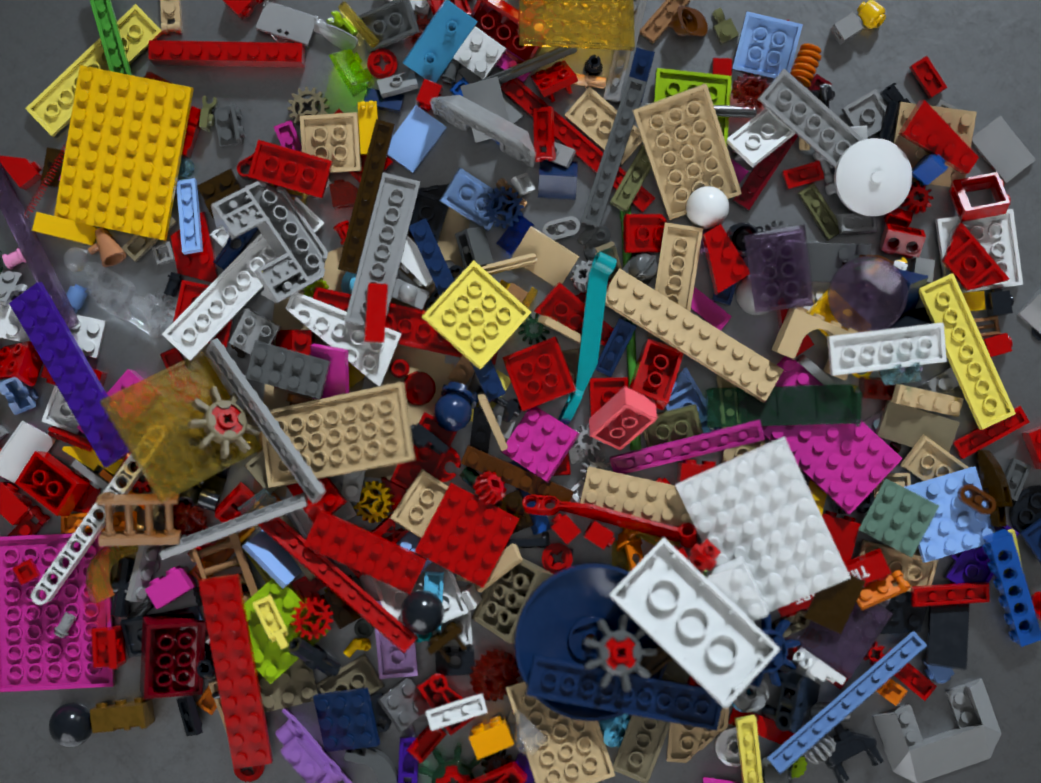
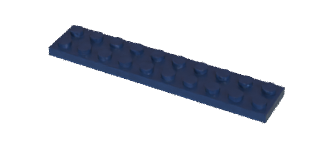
(647, 698)

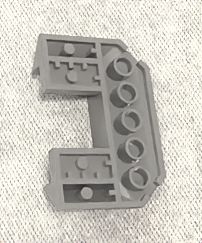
(466, 114)
(285, 229)
(946, 752)

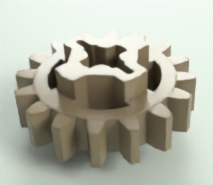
(313, 101)

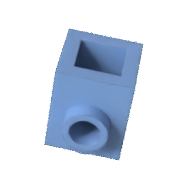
(937, 673)

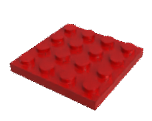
(466, 535)

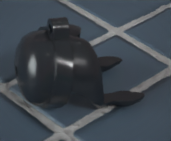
(737, 233)

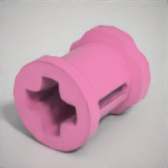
(13, 259)

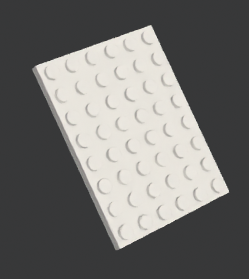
(768, 516)

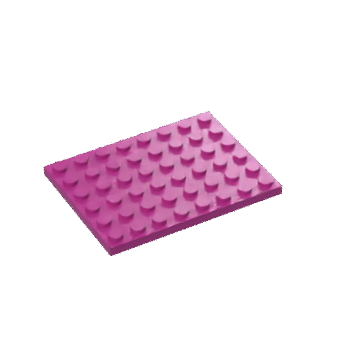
(29, 649)

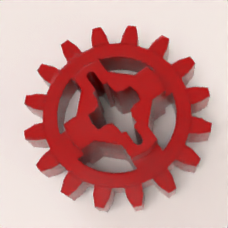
(309, 609)

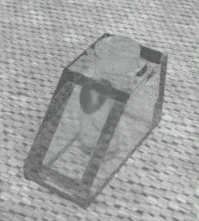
(527, 735)

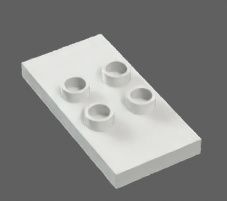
(694, 622)

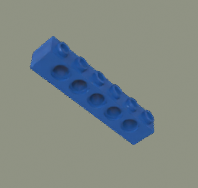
(1030, 630)

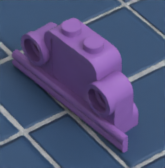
(307, 754)

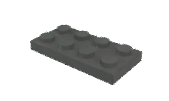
(288, 369)

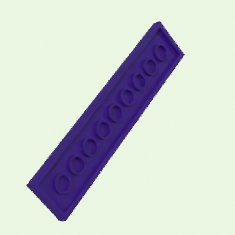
(69, 370)

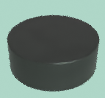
(363, 628)

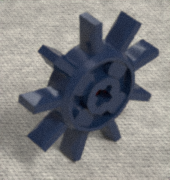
(780, 657)

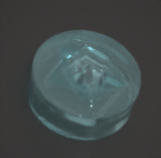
(186, 167)

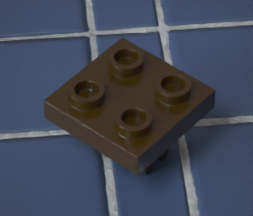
(450, 632)

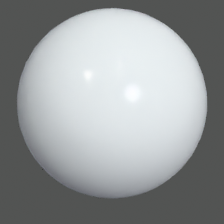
(707, 207)

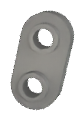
(560, 227)

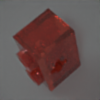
(875, 388)

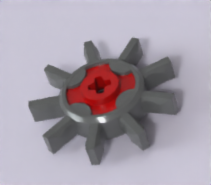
(607, 653)

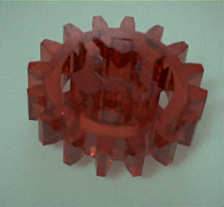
(749, 89)
(188, 519)

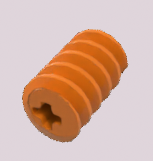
(805, 63)

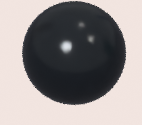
(422, 612)
(70, 725)

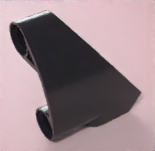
(206, 495)

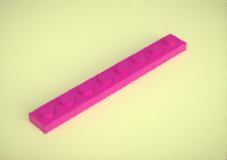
(687, 447)

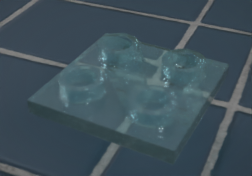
(901, 375)

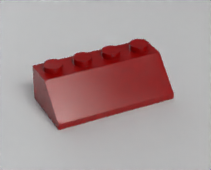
(502, 24)

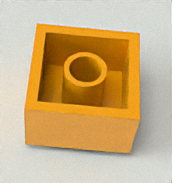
(491, 736)

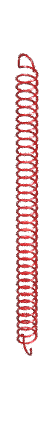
(45, 181)

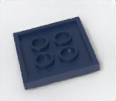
(346, 720)

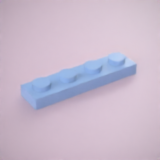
(189, 216)

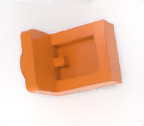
(892, 692)

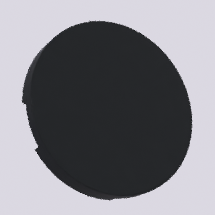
(1026, 509)

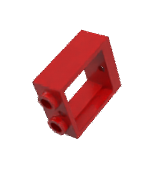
(965, 211)

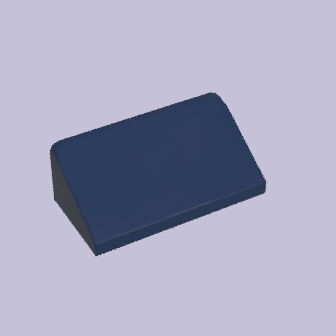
(391, 104)

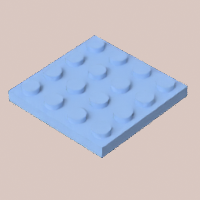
(954, 524)

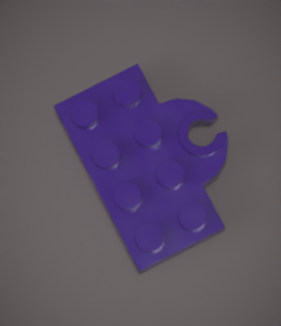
(972, 565)

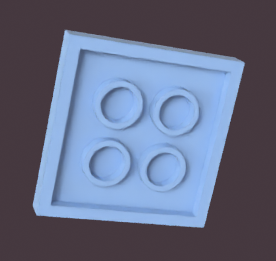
(766, 45)

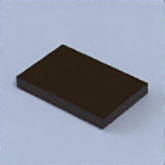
(834, 604)

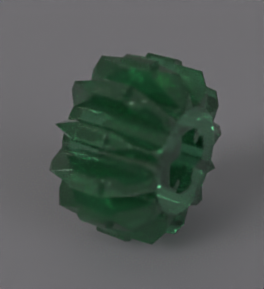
(527, 330)

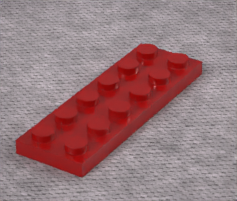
(365, 551)

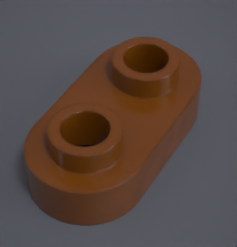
(975, 499)

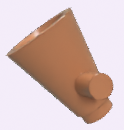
(109, 249)

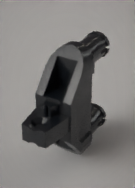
(848, 745)

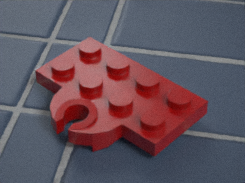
(427, 458)

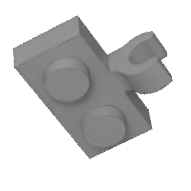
(10, 286)

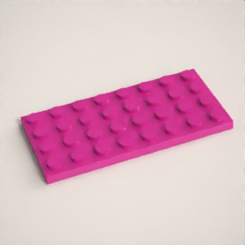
(837, 457)

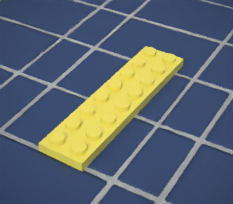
(55, 104)
(967, 352)

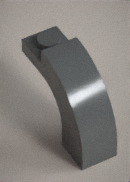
(375, 760)

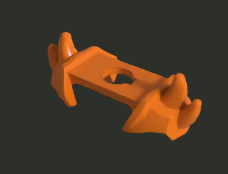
(631, 544)

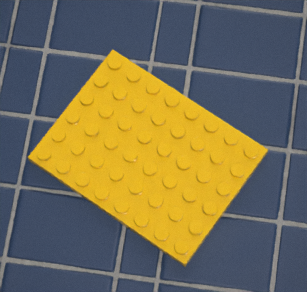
(123, 152)

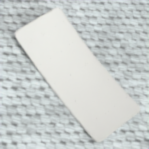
(576, 458)

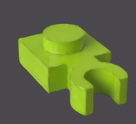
(342, 23)

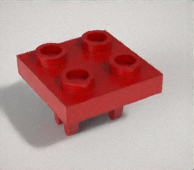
(554, 79)

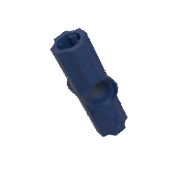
(229, 254)

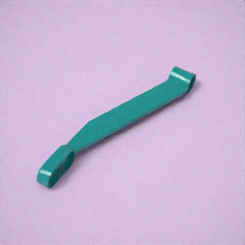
(591, 331)

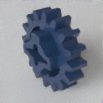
(506, 214)

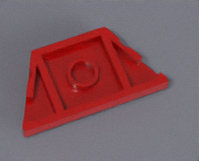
(970, 261)
(199, 264)

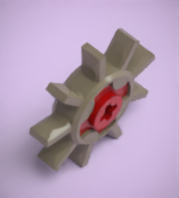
(217, 429)

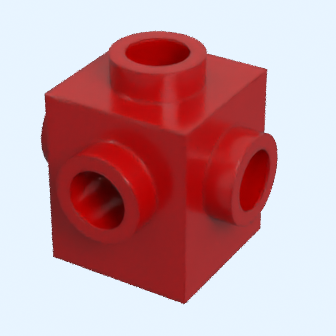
(704, 556)

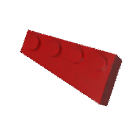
(935, 136)

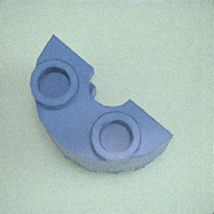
(19, 395)

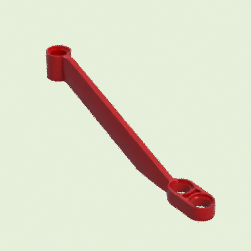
(613, 517)

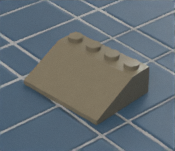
(506, 597)

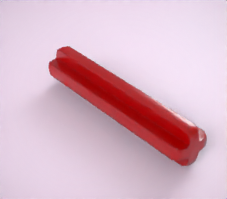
(70, 438)

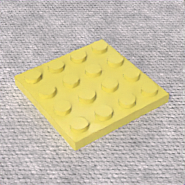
(476, 314)

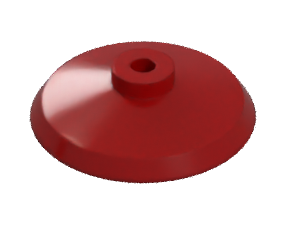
(419, 388)

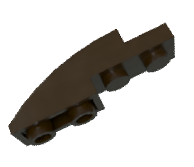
(994, 480)

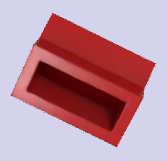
(901, 214)

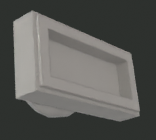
(410, 294)

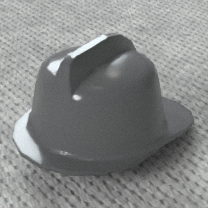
(642, 267)

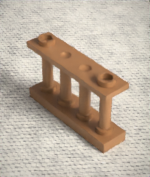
(130, 536)
(238, 560)

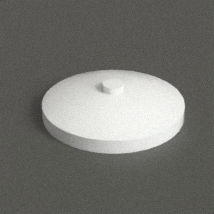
(873, 177)

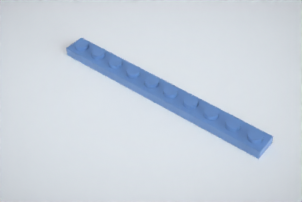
(847, 702)

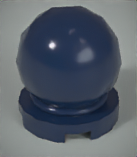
(455, 406)

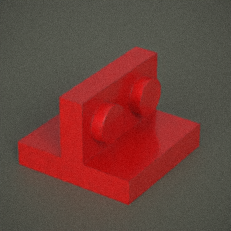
(108, 647)

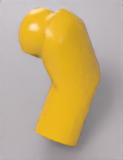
(357, 644)

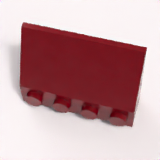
(171, 656)

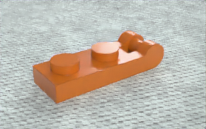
(882, 590)

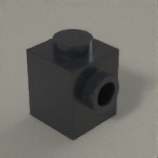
(999, 302)

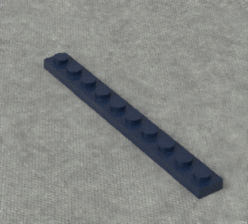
(443, 279)

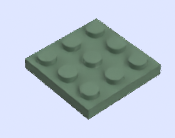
(898, 517)

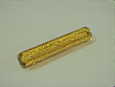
(358, 24)

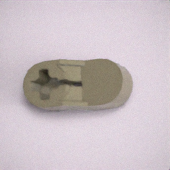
(798, 623)

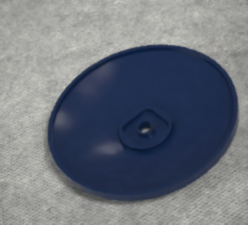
(562, 615)

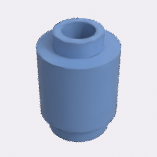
(76, 297)

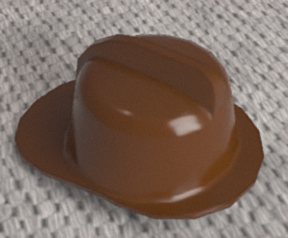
(688, 22)

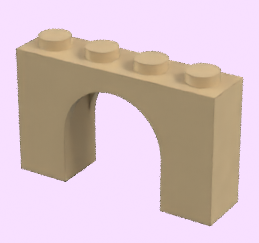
(797, 326)

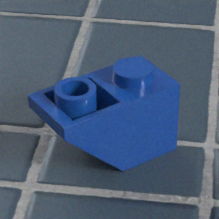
(929, 168)

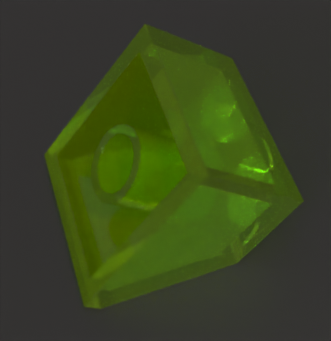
(350, 70)

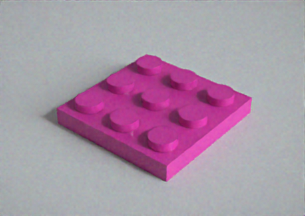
(540, 443)

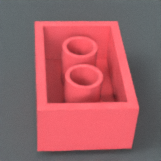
(622, 418)

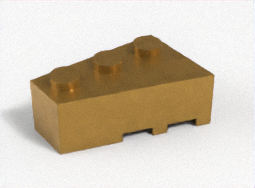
(122, 715)

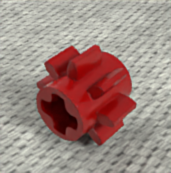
(878, 653)

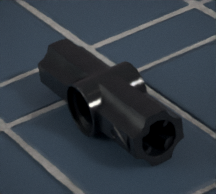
(120, 585)
(314, 656)

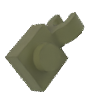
(725, 29)
(206, 116)

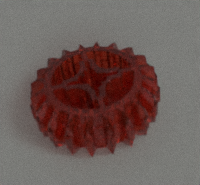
(493, 674)

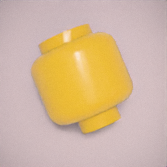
(871, 14)

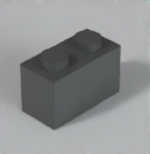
(474, 246)

